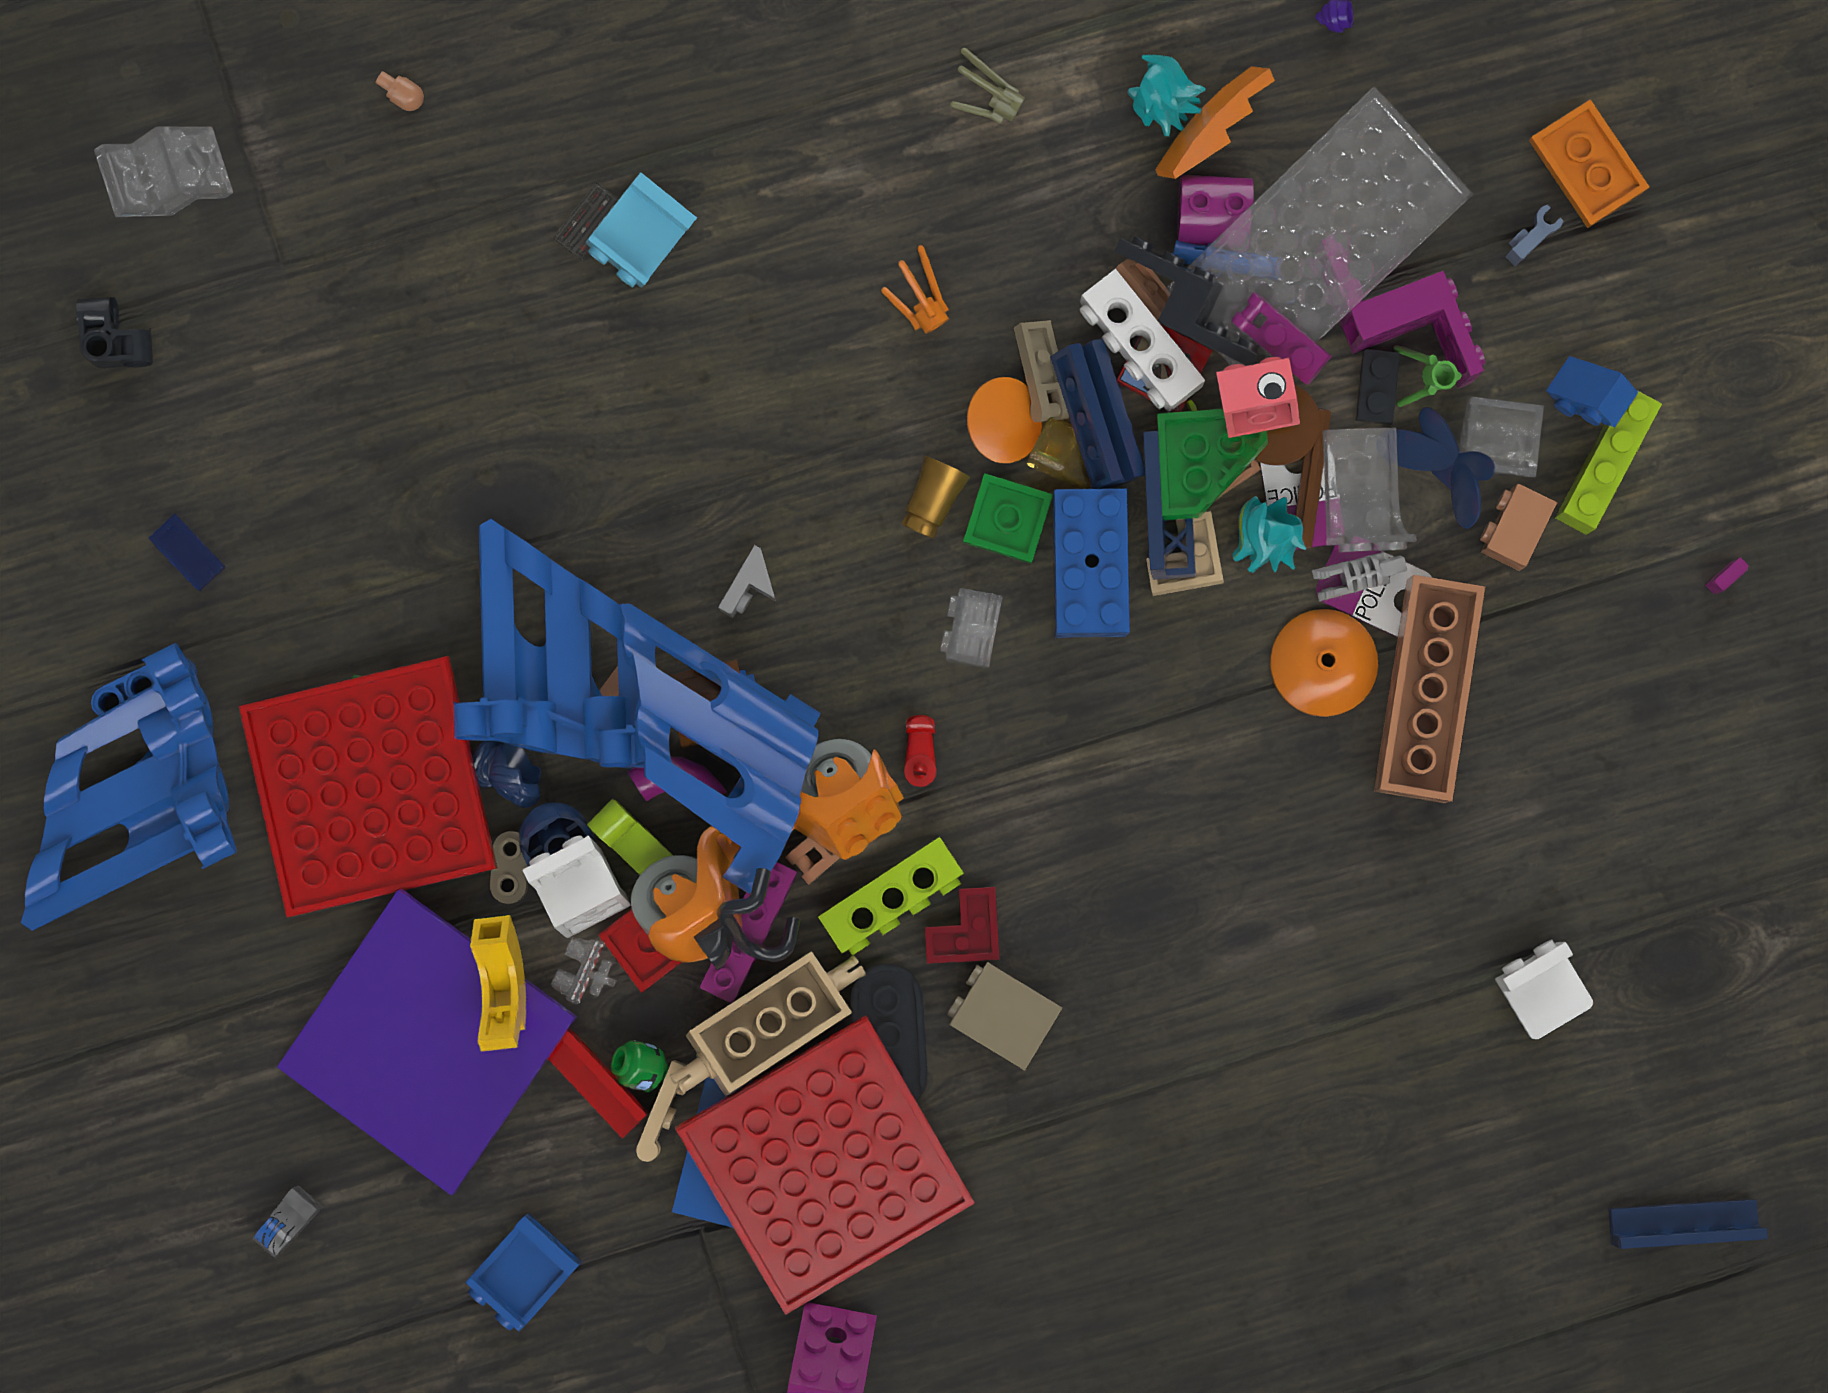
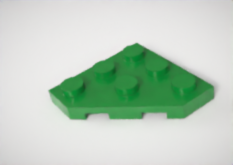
(1200, 460)

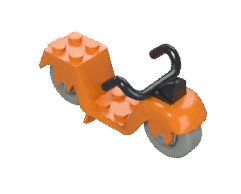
(698, 913)

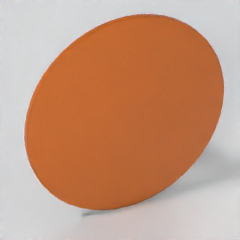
(1002, 421)

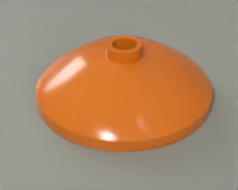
(1303, 677)

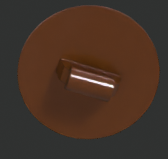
(1295, 441)

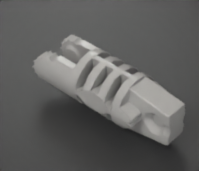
(1360, 574)

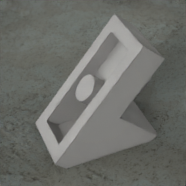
(751, 575)

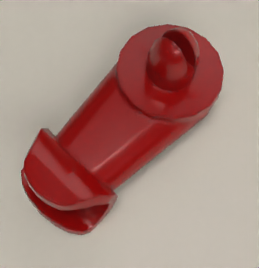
(920, 755)

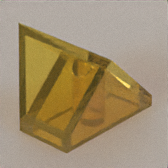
(1059, 454)

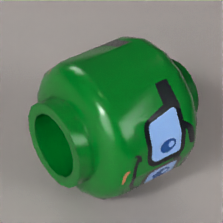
(639, 1066)

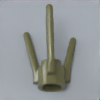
(1005, 98)

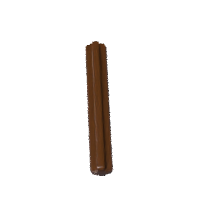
(1311, 482)

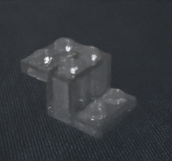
(163, 171)

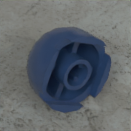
(549, 828)

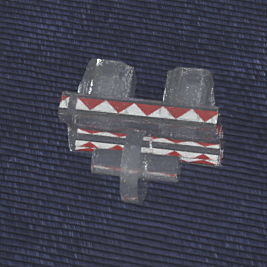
(575, 985)

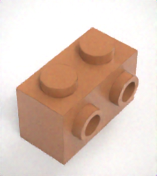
(1517, 527)

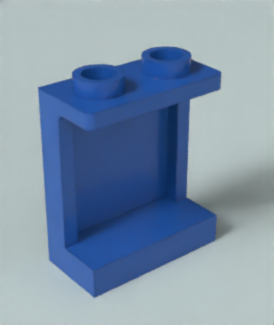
(522, 1273)

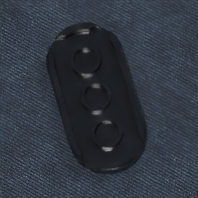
(896, 1011)

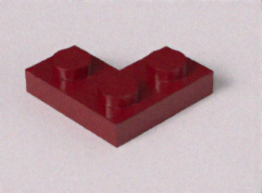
(975, 937)

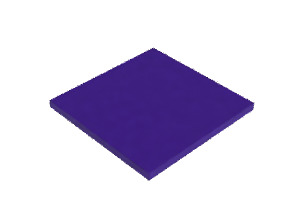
(402, 1048)

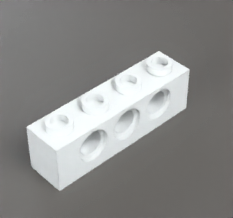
(1116, 293)

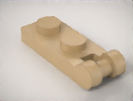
(660, 1116)

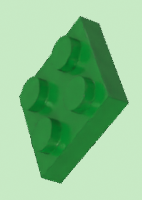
(1007, 518)

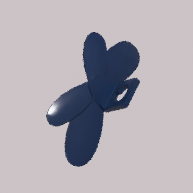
(1438, 452)

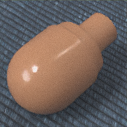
(401, 91)

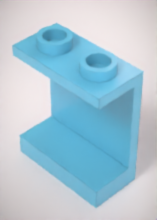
(639, 231)

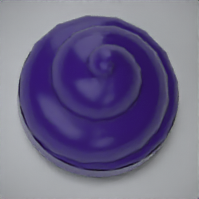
(1336, 15)

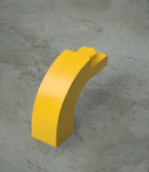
(502, 982)

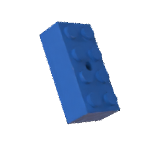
(1086, 598)

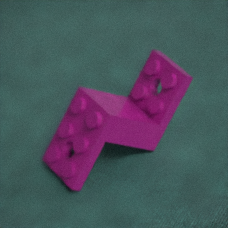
(1413, 307)
(830, 1366)

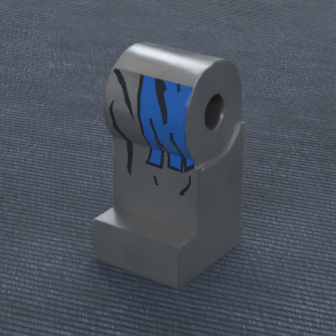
(287, 1221)

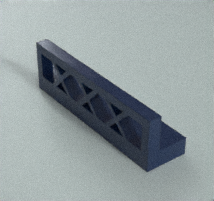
(1156, 524)
(1685, 1224)

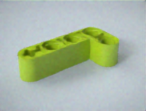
(627, 836)

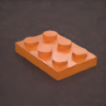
(1589, 163)

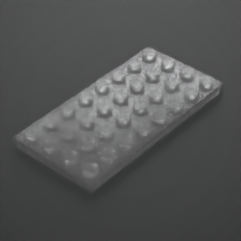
(1333, 222)

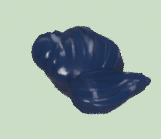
(508, 772)

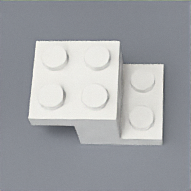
(576, 886)

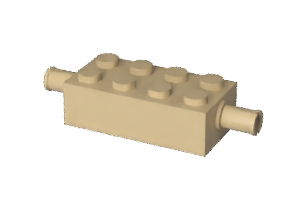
(768, 1024)

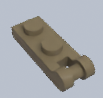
(1036, 345)

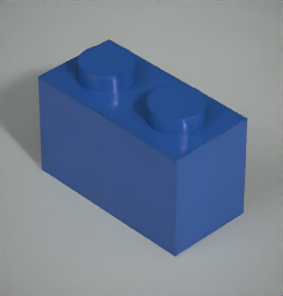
(1591, 392)

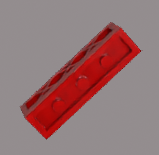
(597, 1084)

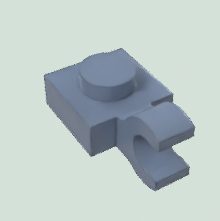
(1525, 242)

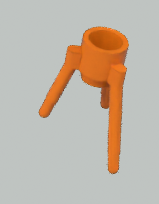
(928, 313)

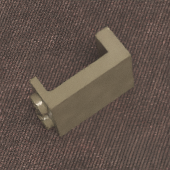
(1003, 1015)

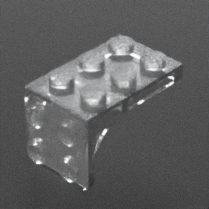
(1363, 490)

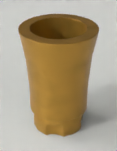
(933, 496)

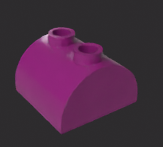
(1210, 206)

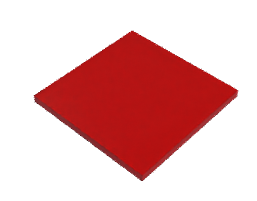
(367, 787)
(825, 1165)

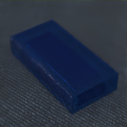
(187, 552)

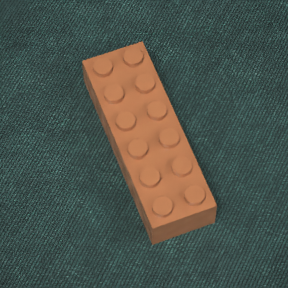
(1429, 689)

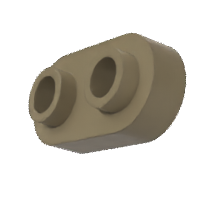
(508, 867)

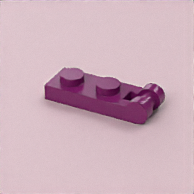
(1282, 338)

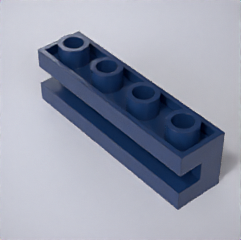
(1098, 414)

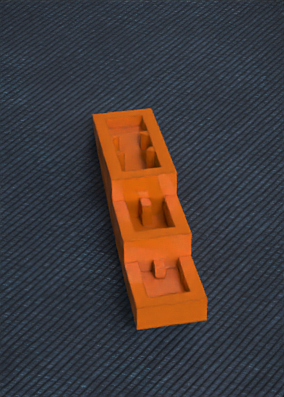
(1207, 130)

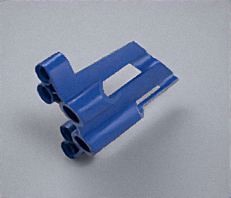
(547, 693)
(744, 726)
(167, 800)

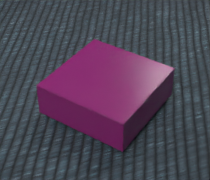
(1727, 576)

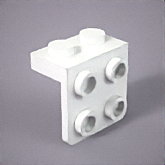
(1544, 989)

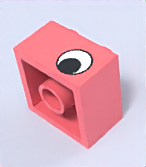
(1258, 396)

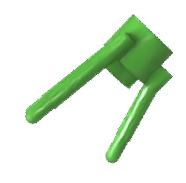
(1436, 374)

